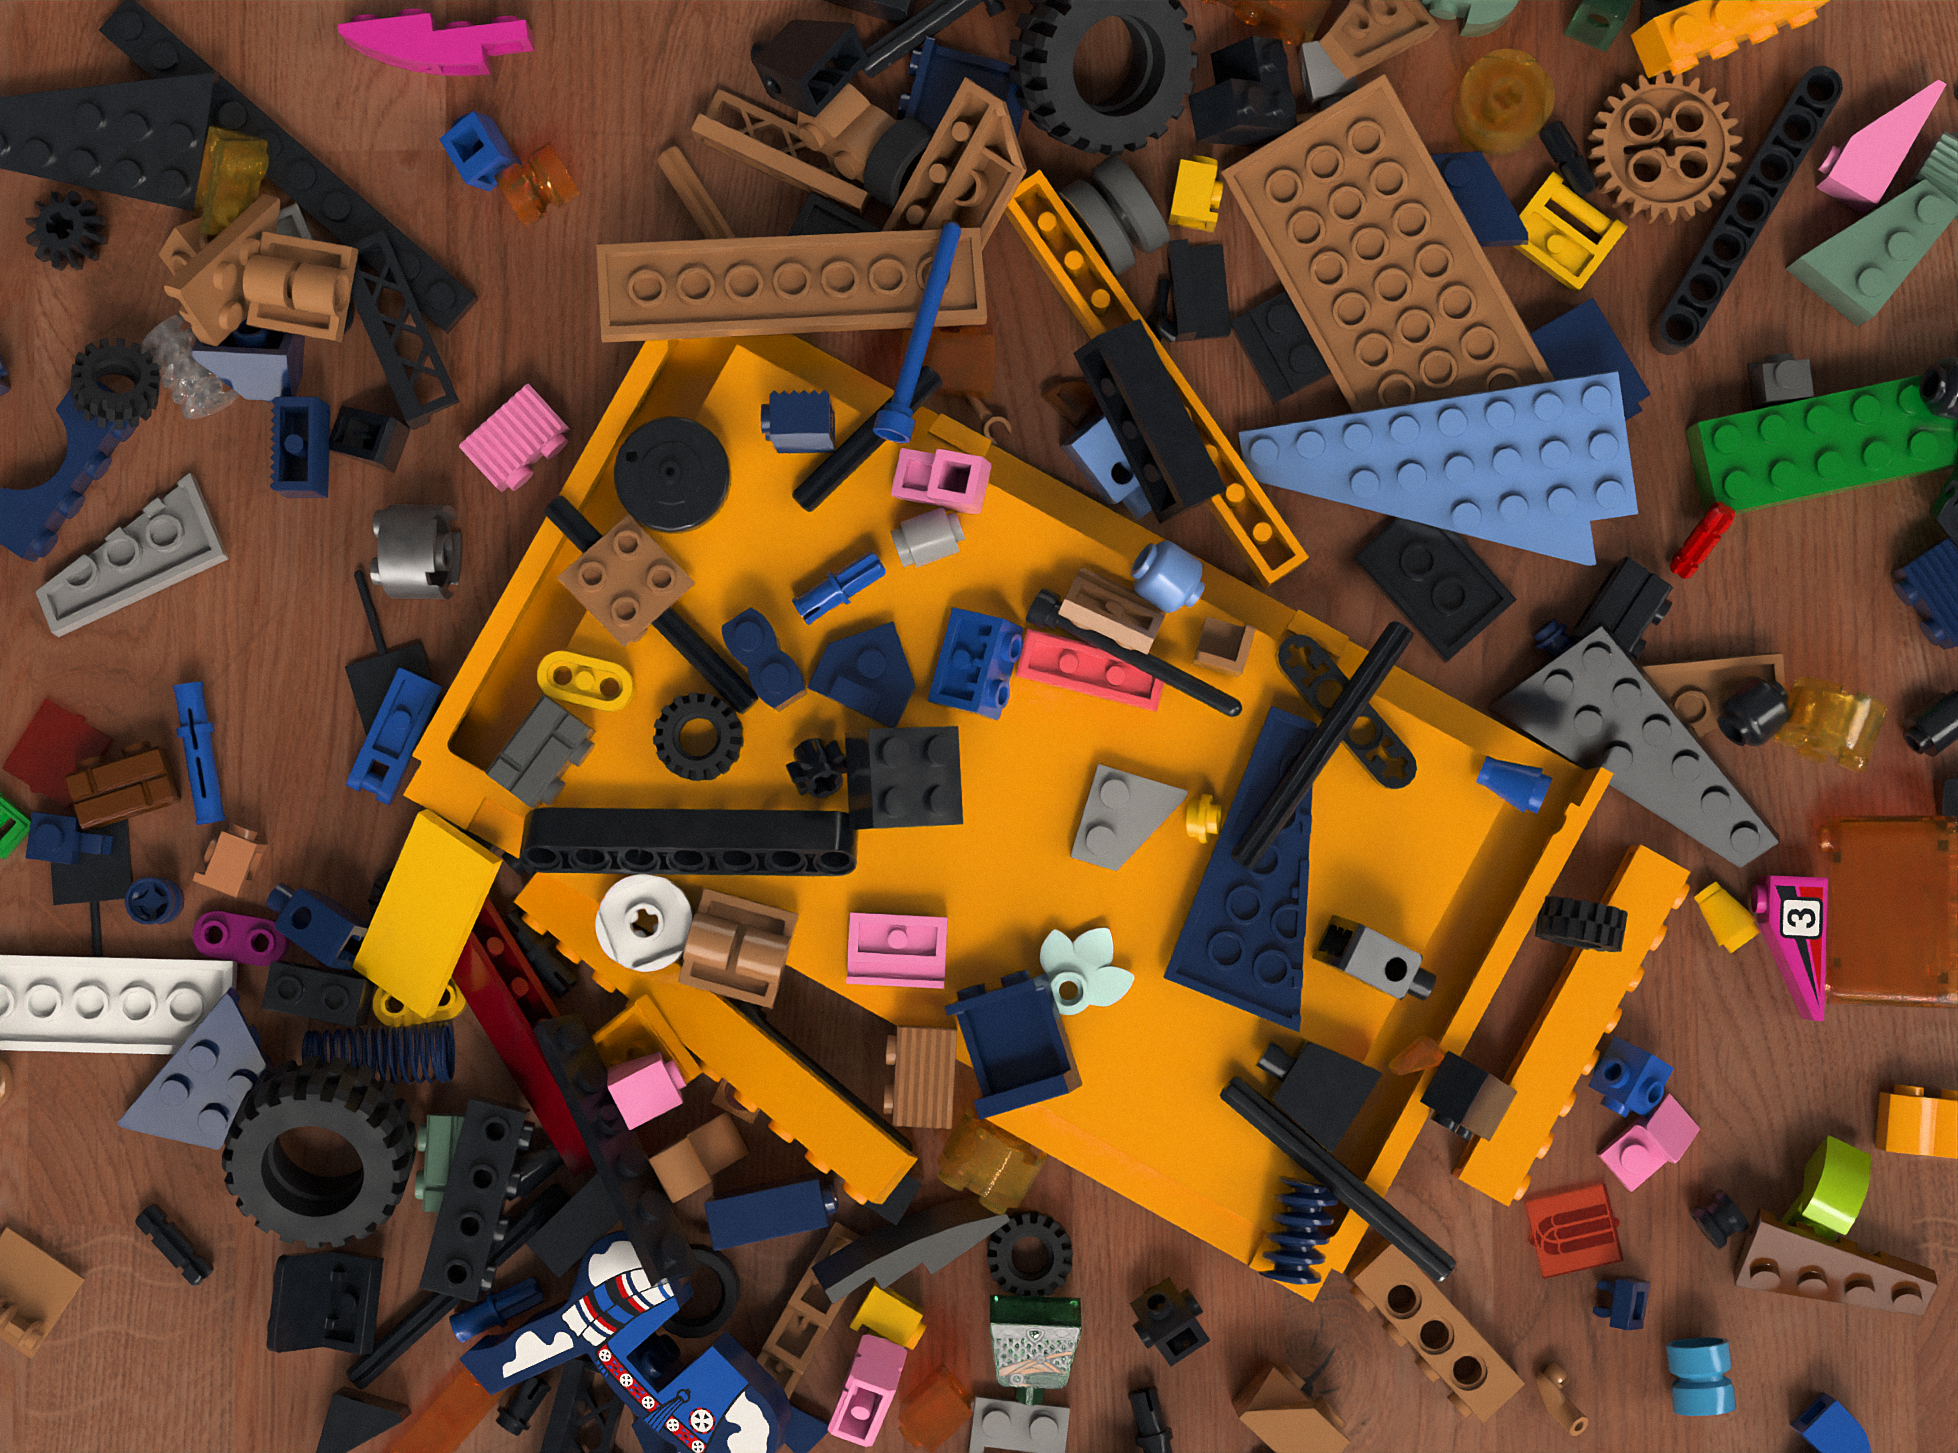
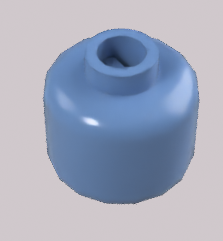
(1167, 576)

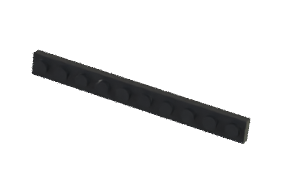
(294, 167)

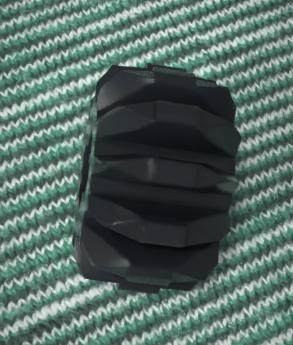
(51, 223)

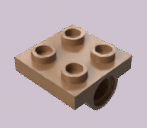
(300, 286)
(738, 948)

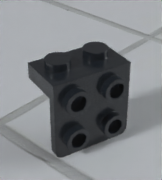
(325, 1301)

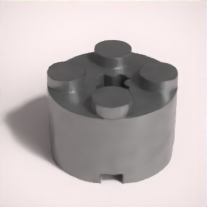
(416, 551)

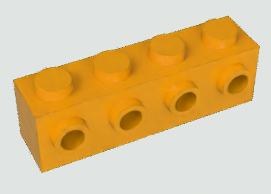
(1714, 29)

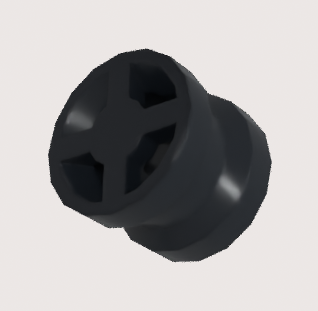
(1719, 1219)

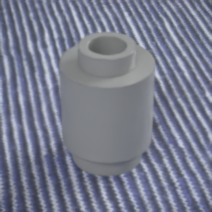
(927, 537)

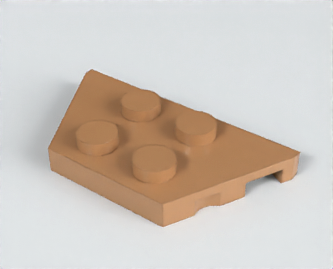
(213, 280)

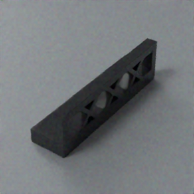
(385, 342)
(569, 1411)

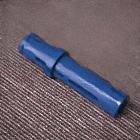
(199, 752)

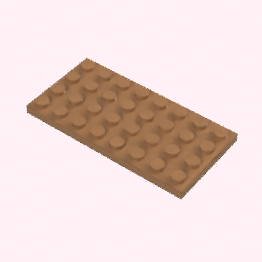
(1382, 258)

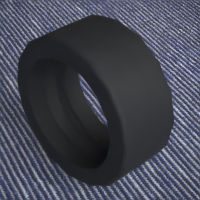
(896, 159)
(730, 1284)

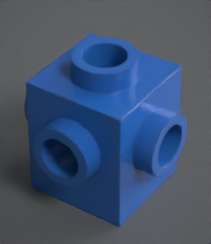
(1630, 1079)

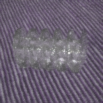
(189, 381)

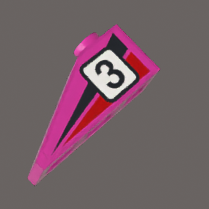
(1795, 929)

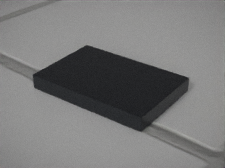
(1434, 583)

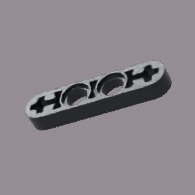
(1376, 765)

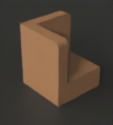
(1223, 647)

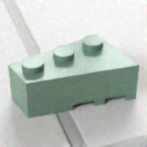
(1874, 255)

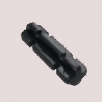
(174, 1244)

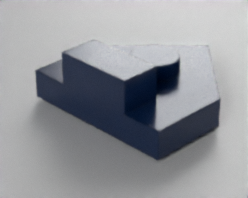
(867, 675)

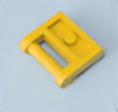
(1558, 245)

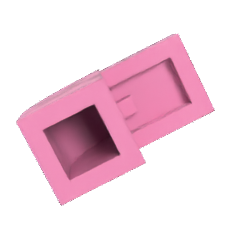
(942, 479)

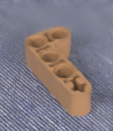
(697, 1155)

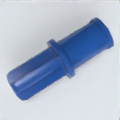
(839, 587)
(497, 1309)

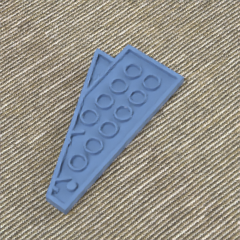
(1488, 464)

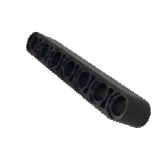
(1761, 195)
(688, 842)

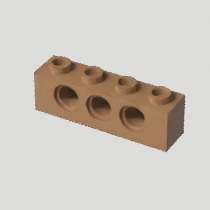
(1492, 1379)

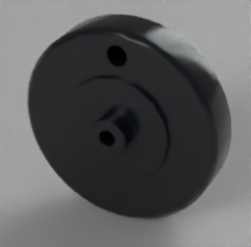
(672, 475)

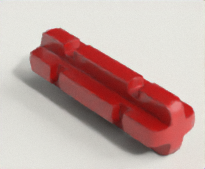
(1702, 540)

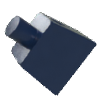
(318, 925)

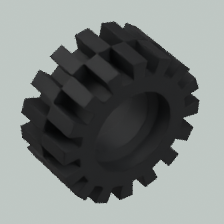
(115, 406)
(669, 729)
(1581, 924)
(1040, 1282)

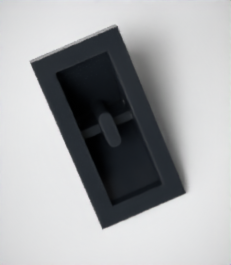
(369, 438)
(357, 1418)

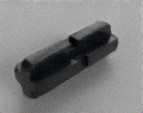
(1563, 151)

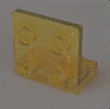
(228, 177)

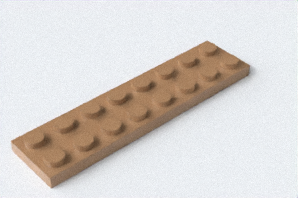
(782, 285)

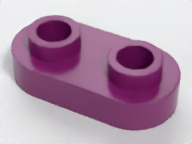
(239, 938)

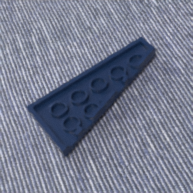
(1249, 924)

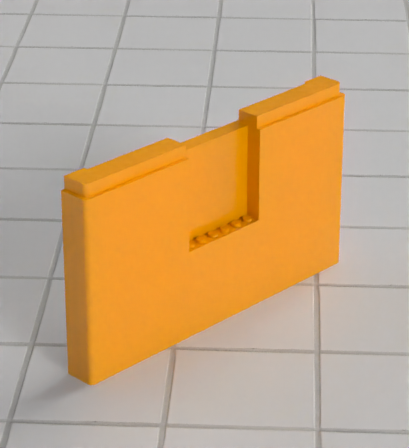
(1420, 863)

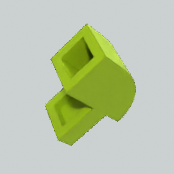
(1832, 1188)

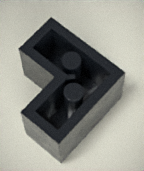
(1250, 95)

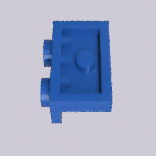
(976, 663)

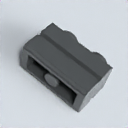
(542, 753)

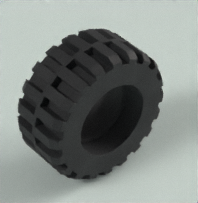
(1138, 107)
(308, 1204)

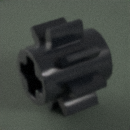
(817, 767)

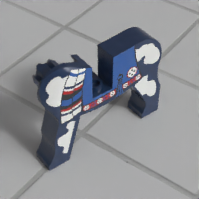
(710, 1406)

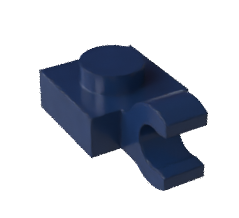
(62, 839)

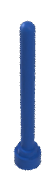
(896, 419)

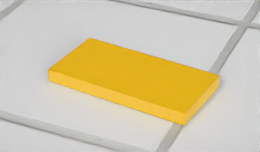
(426, 913)

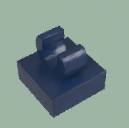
(1628, 1303)

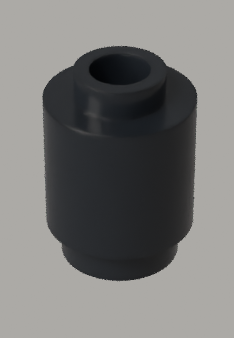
(1933, 725)

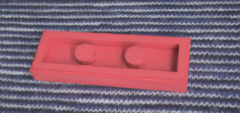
(1086, 671)

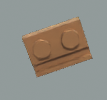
(1112, 611)

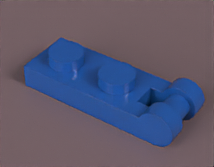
(395, 734)

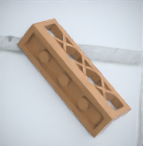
(773, 161)

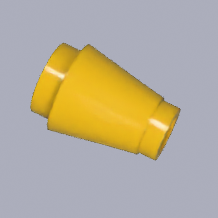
(1726, 917)

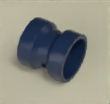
(144, 901)

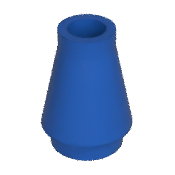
(1515, 783)

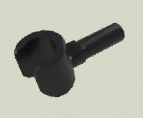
(1157, 321)

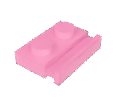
(897, 950)

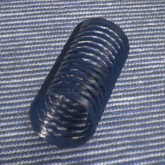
(442, 1069)

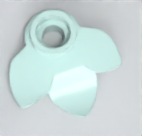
(1088, 966)

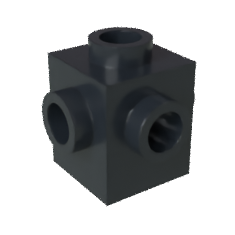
(1169, 1321)

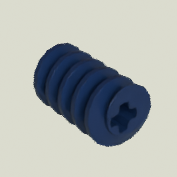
(1299, 1232)

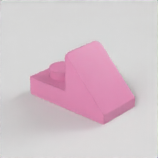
(1650, 1143)

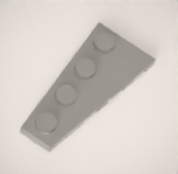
(148, 555)

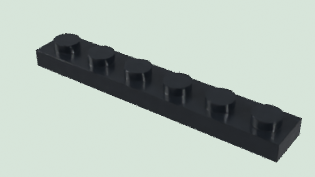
(615, 1150)

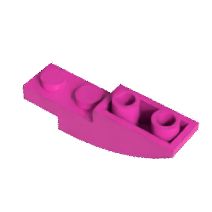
(418, 45)

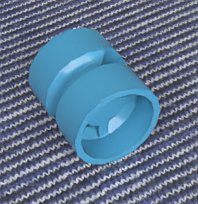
(1700, 1370)

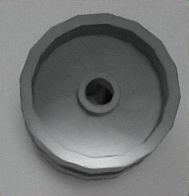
(1115, 214)

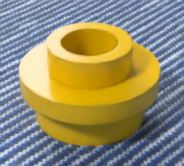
(1203, 818)

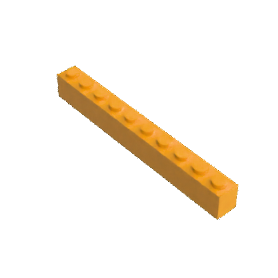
(1103, 306)
(732, 1049)

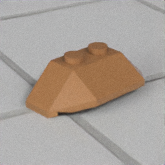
(965, 169)

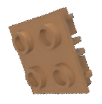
(626, 581)
(32, 1292)

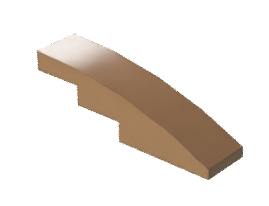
(804, 1320)

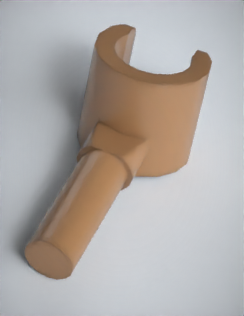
(987, 417)

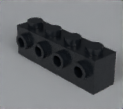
(1149, 420)
(476, 1198)

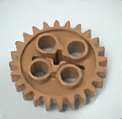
(1658, 108)

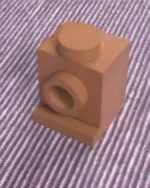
(232, 861)

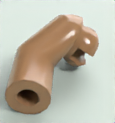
(1557, 1403)

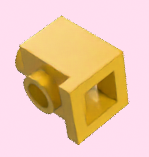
(1195, 194)
(890, 1317)

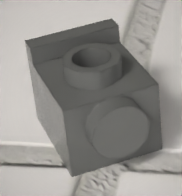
(1779, 380)

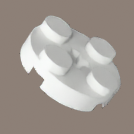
(620, 910)

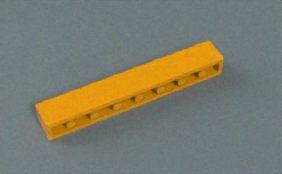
(1570, 1026)

